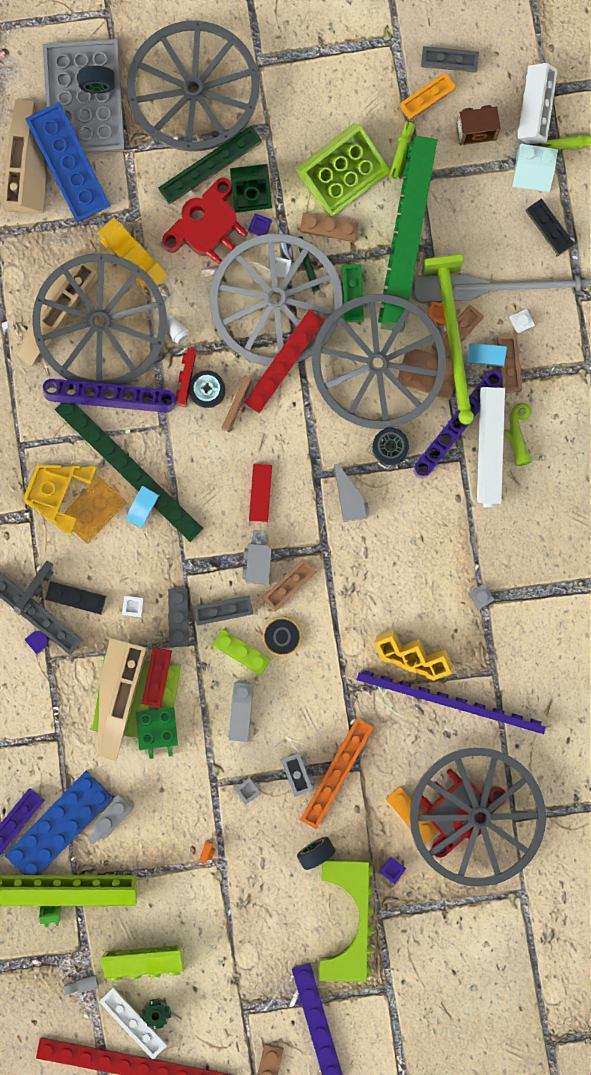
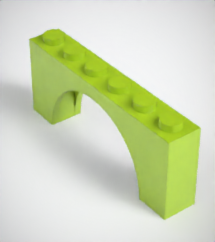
(350, 963)

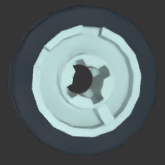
(197, 386)

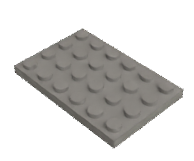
(93, 116)

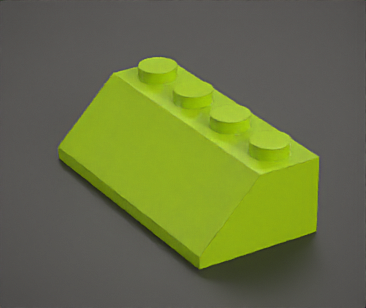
(143, 961)

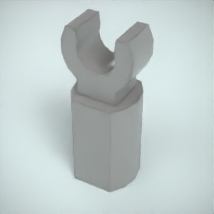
(82, 985)

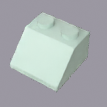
(534, 168)

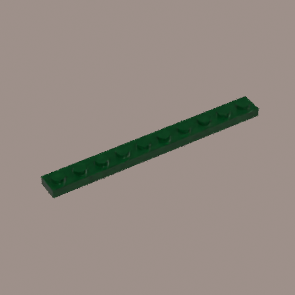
(128, 468)

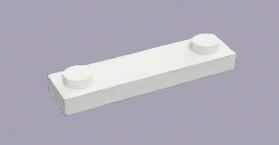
(133, 1023)

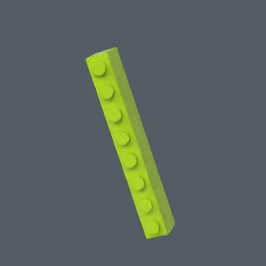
(68, 890)

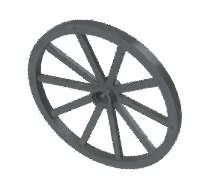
(188, 145)
(100, 258)
(348, 414)
(540, 814)

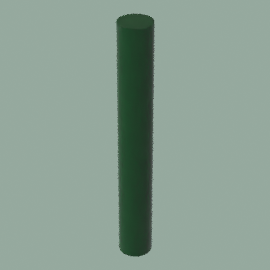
(309, 269)

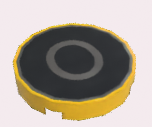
(281, 636)

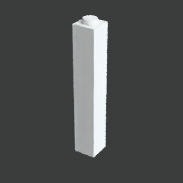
(490, 446)

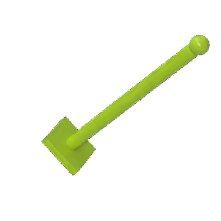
(443, 267)

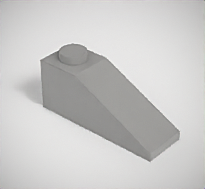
(351, 500)
(241, 712)

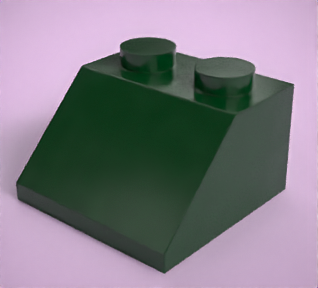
(251, 188)

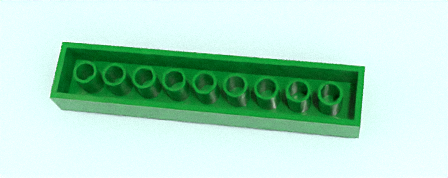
(408, 228)

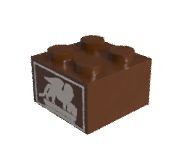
(478, 125)

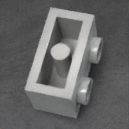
(297, 775)

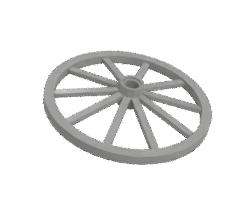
(236, 254)

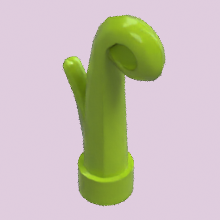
(516, 439)

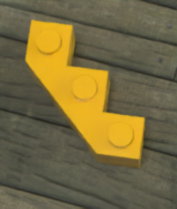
(123, 245)
(413, 656)

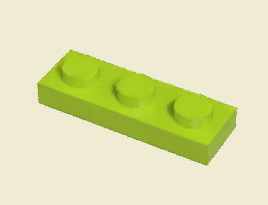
(241, 652)

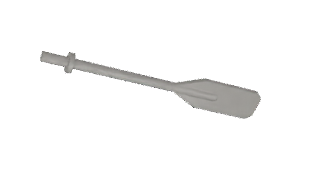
(468, 287)

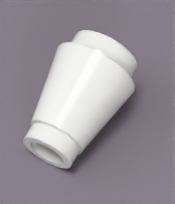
(177, 331)

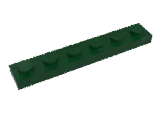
(209, 165)

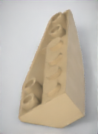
(25, 165)
(52, 318)
(117, 692)

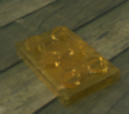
(94, 509)

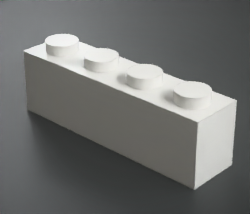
(537, 103)

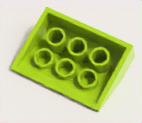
(342, 169)

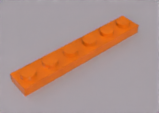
(336, 773)

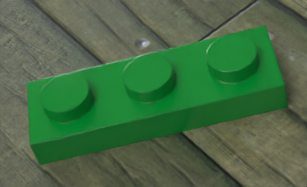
(352, 289)

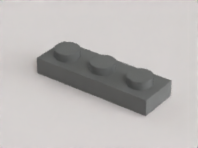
(450, 59)
(34, 588)
(223, 610)
(178, 618)

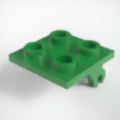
(157, 730)

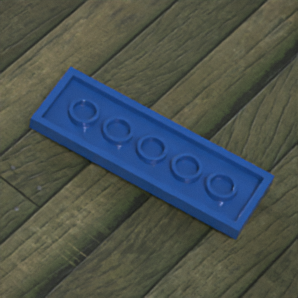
(68, 162)
(59, 825)

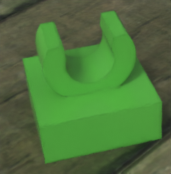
(49, 914)

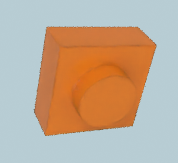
(436, 313)
(207, 852)

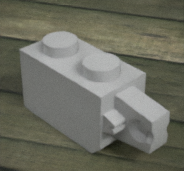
(258, 560)
(110, 818)

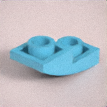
(486, 354)
(142, 506)

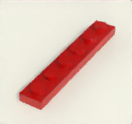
(284, 361)

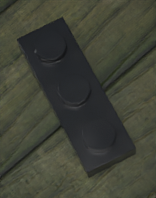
(549, 227)
(75, 597)

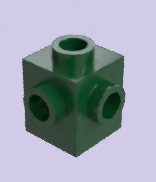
(161, 1008)

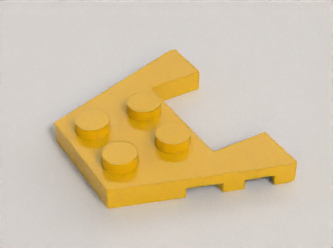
(49, 488)

